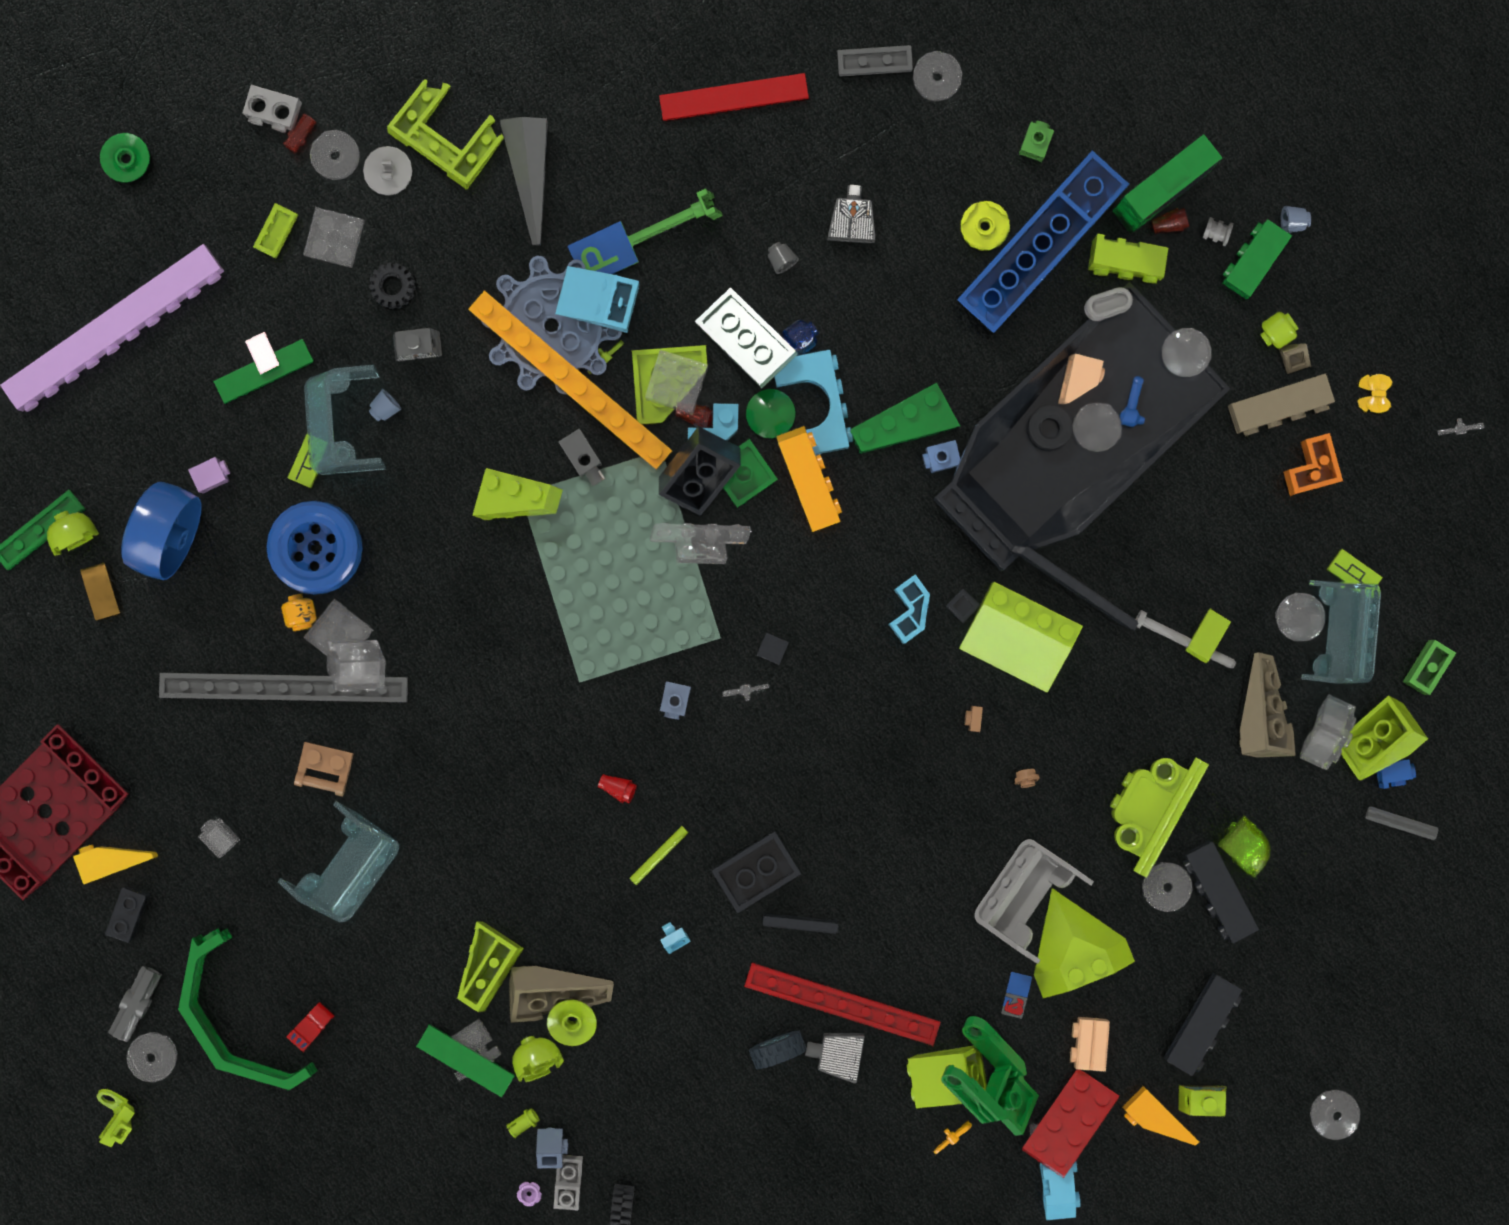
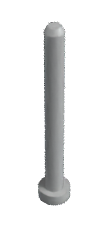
(1179, 638)

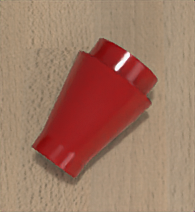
(619, 788)

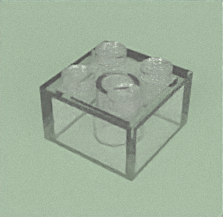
(676, 382)
(355, 665)

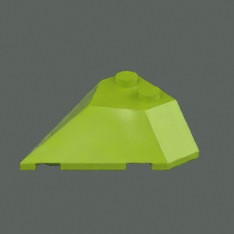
(1076, 948)

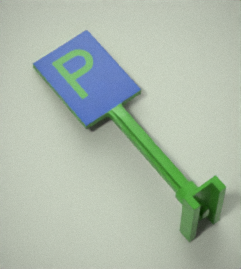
(613, 249)

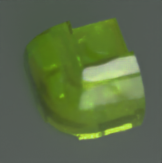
(1247, 846)

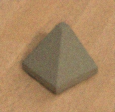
(1295, 357)

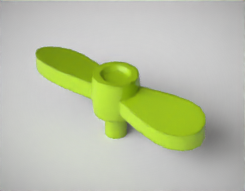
(607, 355)

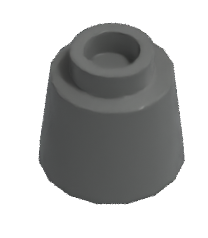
(781, 257)

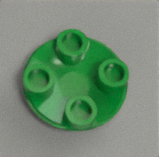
(770, 413)

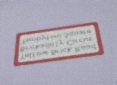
(262, 353)

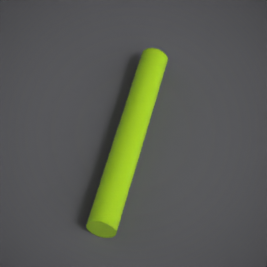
(659, 855)

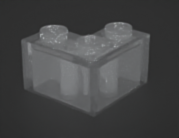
(1329, 733)

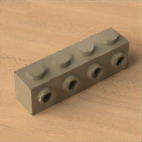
(1280, 404)

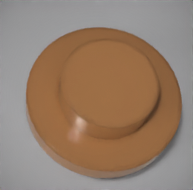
(1026, 778)

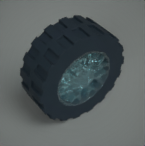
(777, 1050)

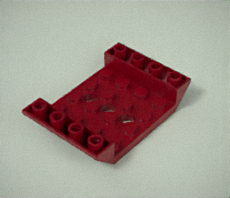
(76, 792)

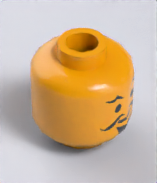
(298, 612)

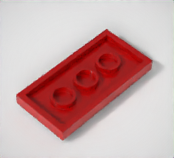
(1070, 1123)

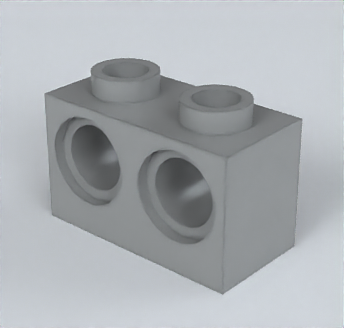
(274, 103)

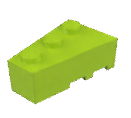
(1127, 259)
(487, 966)

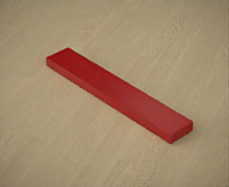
(733, 97)

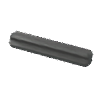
(1402, 823)

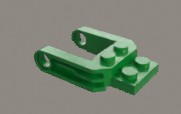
(1007, 1093)

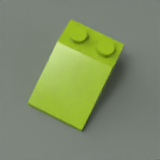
(1382, 738)

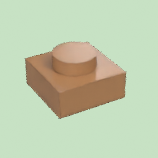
(973, 718)

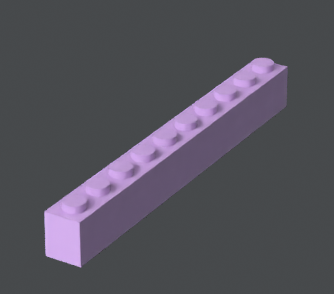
(112, 328)

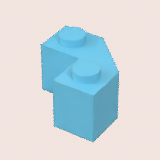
(724, 421)
(916, 600)
(1059, 1194)

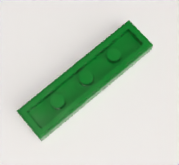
(249, 379)
(35, 531)
(465, 1060)

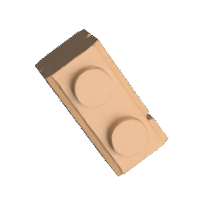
(1091, 1044)

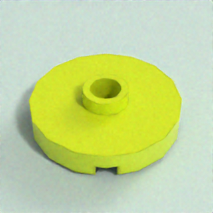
(991, 214)

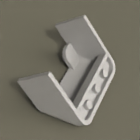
(1020, 891)

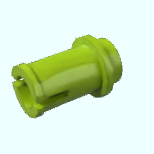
(523, 1122)

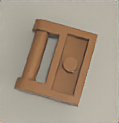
(324, 760)

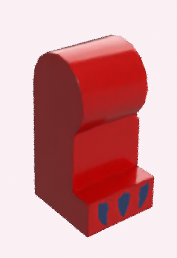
(310, 1027)

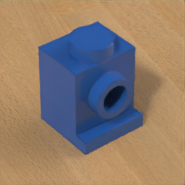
(1396, 774)

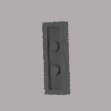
(874, 60)

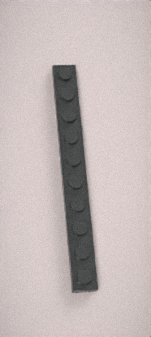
(274, 688)

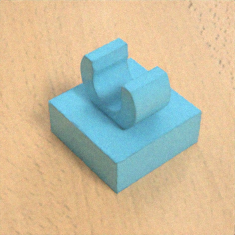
(674, 939)

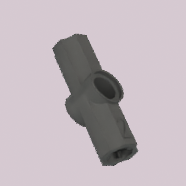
(135, 1003)

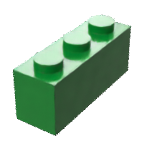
(1255, 258)

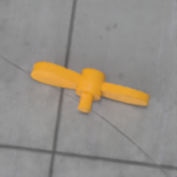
(953, 1137)

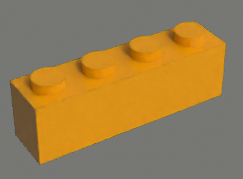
(808, 478)

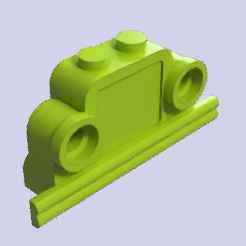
(1152, 807)

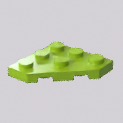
(643, 367)

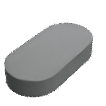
(1108, 304)

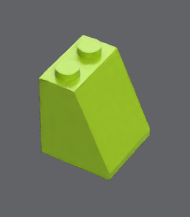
(928, 1069)

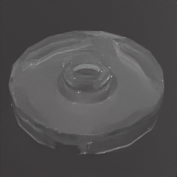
(939, 63)
(332, 142)
(1154, 887)
(164, 1053)

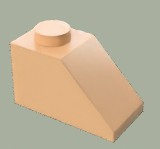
(1080, 377)

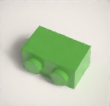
(1429, 667)

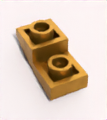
(99, 591)

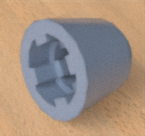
(1294, 219)
(384, 406)

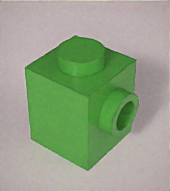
(1036, 141)

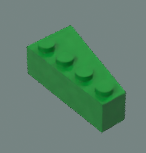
(911, 419)

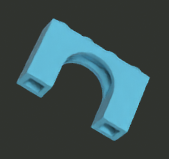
(819, 370)

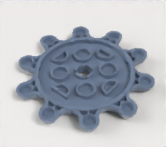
(534, 304)

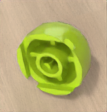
(70, 531)
(535, 1058)

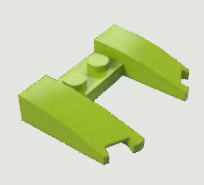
(411, 130)

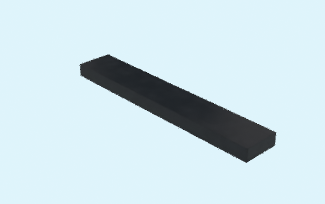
(1075, 586)

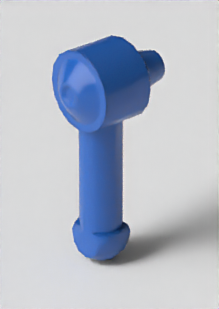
(1131, 416)

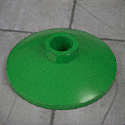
(112, 157)

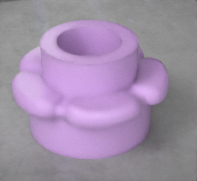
(524, 1198)

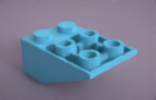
(598, 298)

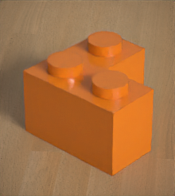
(1321, 466)

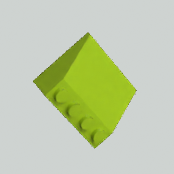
(1020, 636)

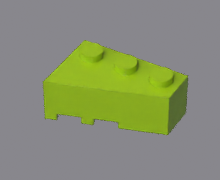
(512, 496)

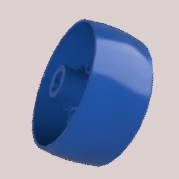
(161, 530)
(283, 547)

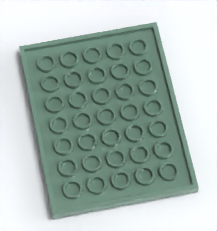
(611, 584)

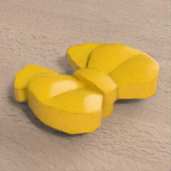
(1378, 385)

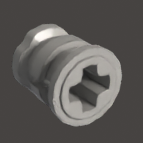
(1218, 231)

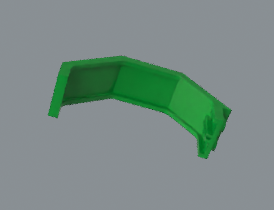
(206, 1033)

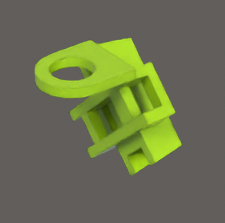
(120, 1123)

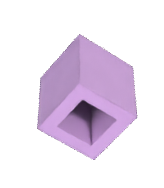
(209, 474)

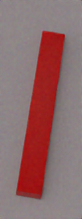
(842, 1004)

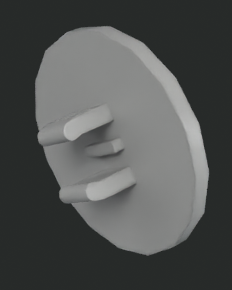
(387, 170)

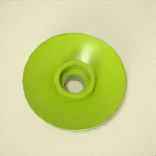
(571, 1032)

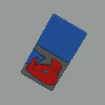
(1016, 995)

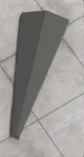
(527, 153)

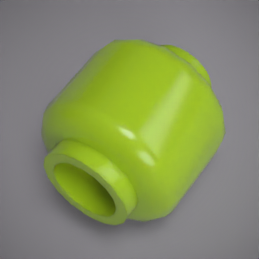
(1279, 330)

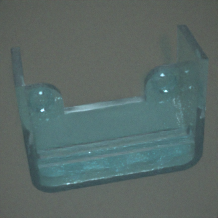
(324, 453)
(1350, 632)
(350, 872)

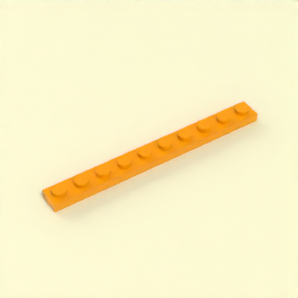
(570, 380)

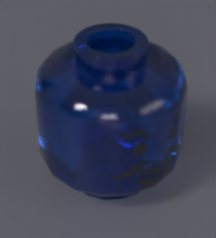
(801, 336)

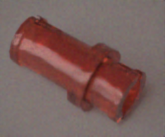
(297, 137)

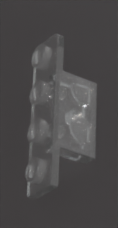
(700, 542)

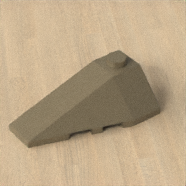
(1263, 723)
(539, 989)

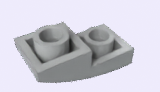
(568, 1183)

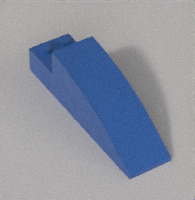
(1043, 241)

